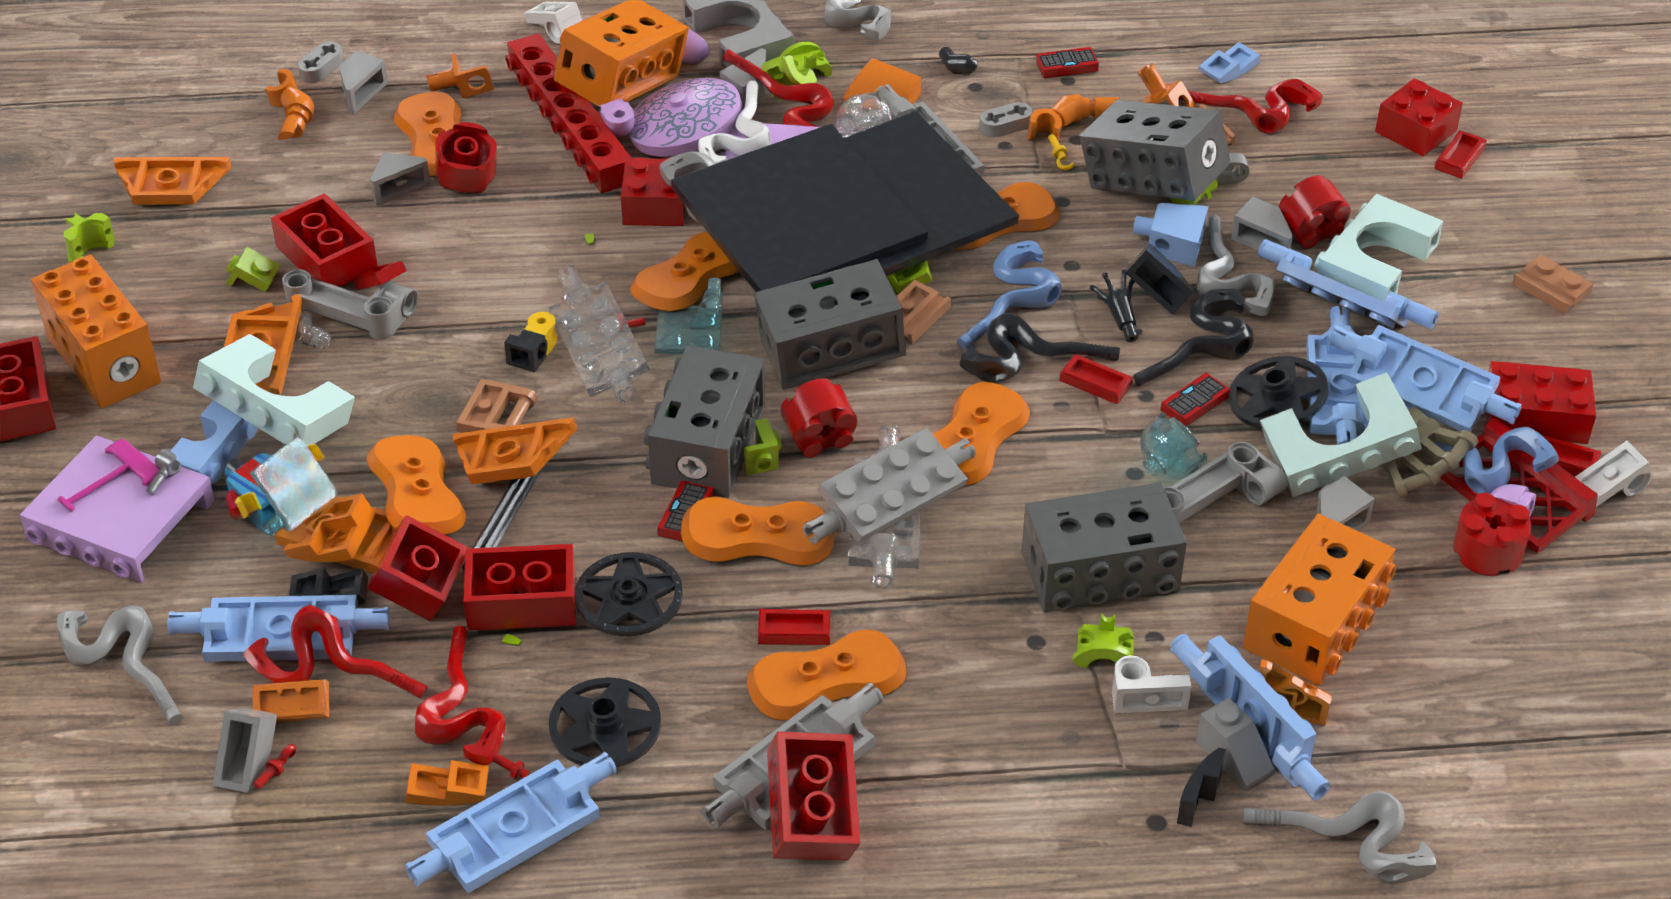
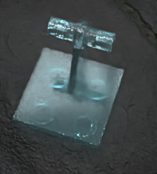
(693, 325)
(292, 485)

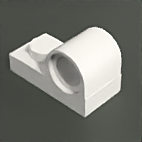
(554, 17)
(1618, 470)
(1140, 692)

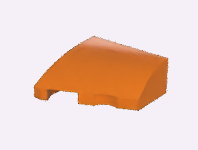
(878, 74)
(335, 532)
(1304, 698)

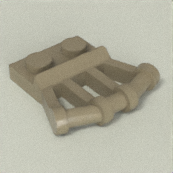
(1446, 461)

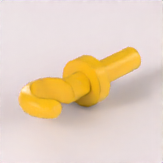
(1059, 152)

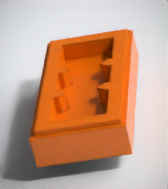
(293, 700)

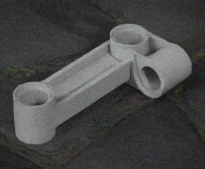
(378, 315)
(1239, 468)

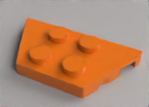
(169, 178)
(274, 327)
(511, 450)
(370, 549)

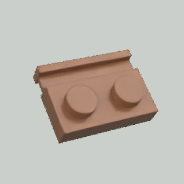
(1552, 283)
(921, 309)

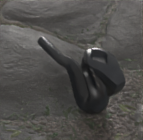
(1013, 327)
(1234, 345)

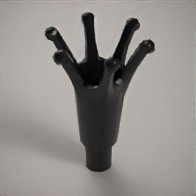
(1120, 305)

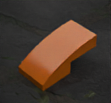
(440, 786)

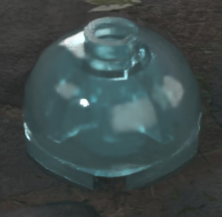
(1170, 449)

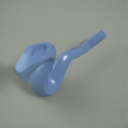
(1043, 294)
(1499, 474)

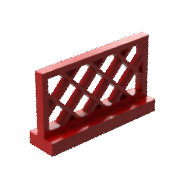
(1558, 484)

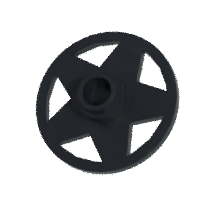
(1278, 389)
(628, 594)
(605, 721)

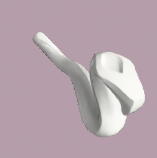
(756, 132)

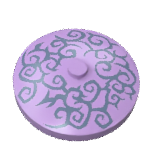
(683, 113)

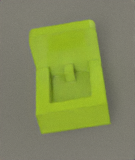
(252, 268)
(918, 272)
(765, 452)

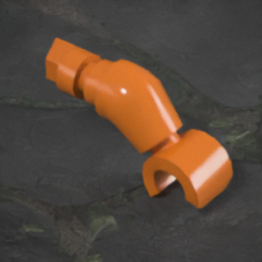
(298, 105)
(1066, 111)

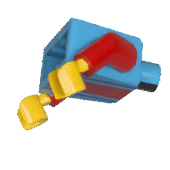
(245, 496)

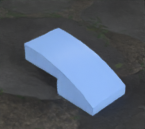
(1230, 65)

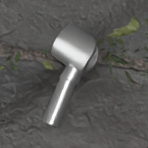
(168, 464)

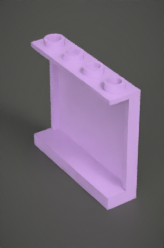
(117, 521)

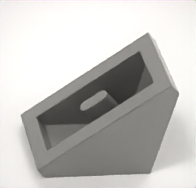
(397, 176)

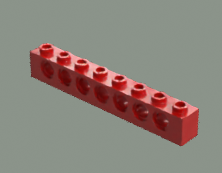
(569, 114)

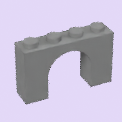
(766, 29)

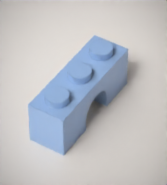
(224, 437)

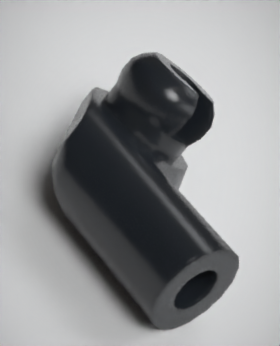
(957, 62)

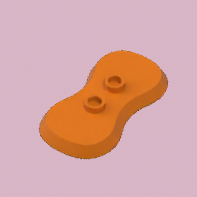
(423, 119)
(1032, 204)
(684, 277)
(986, 417)
(414, 482)
(730, 530)
(792, 680)

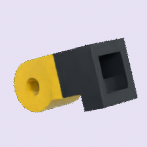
(533, 343)

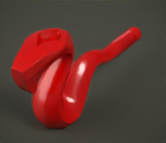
(816, 95)
(1266, 119)
(303, 625)
(438, 731)

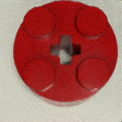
(465, 158)
(1315, 211)
(819, 417)
(1492, 535)

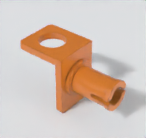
(460, 79)
(1160, 91)

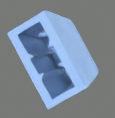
(1175, 231)

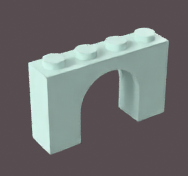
(1378, 224)
(231, 380)
(1313, 465)

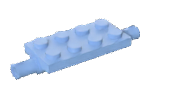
(1388, 312)
(1426, 377)
(1341, 412)
(240, 621)
(1284, 733)
(513, 824)

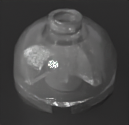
(861, 113)

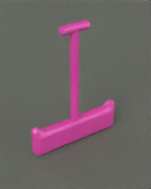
(130, 458)

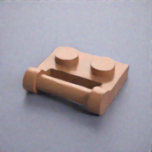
(489, 403)

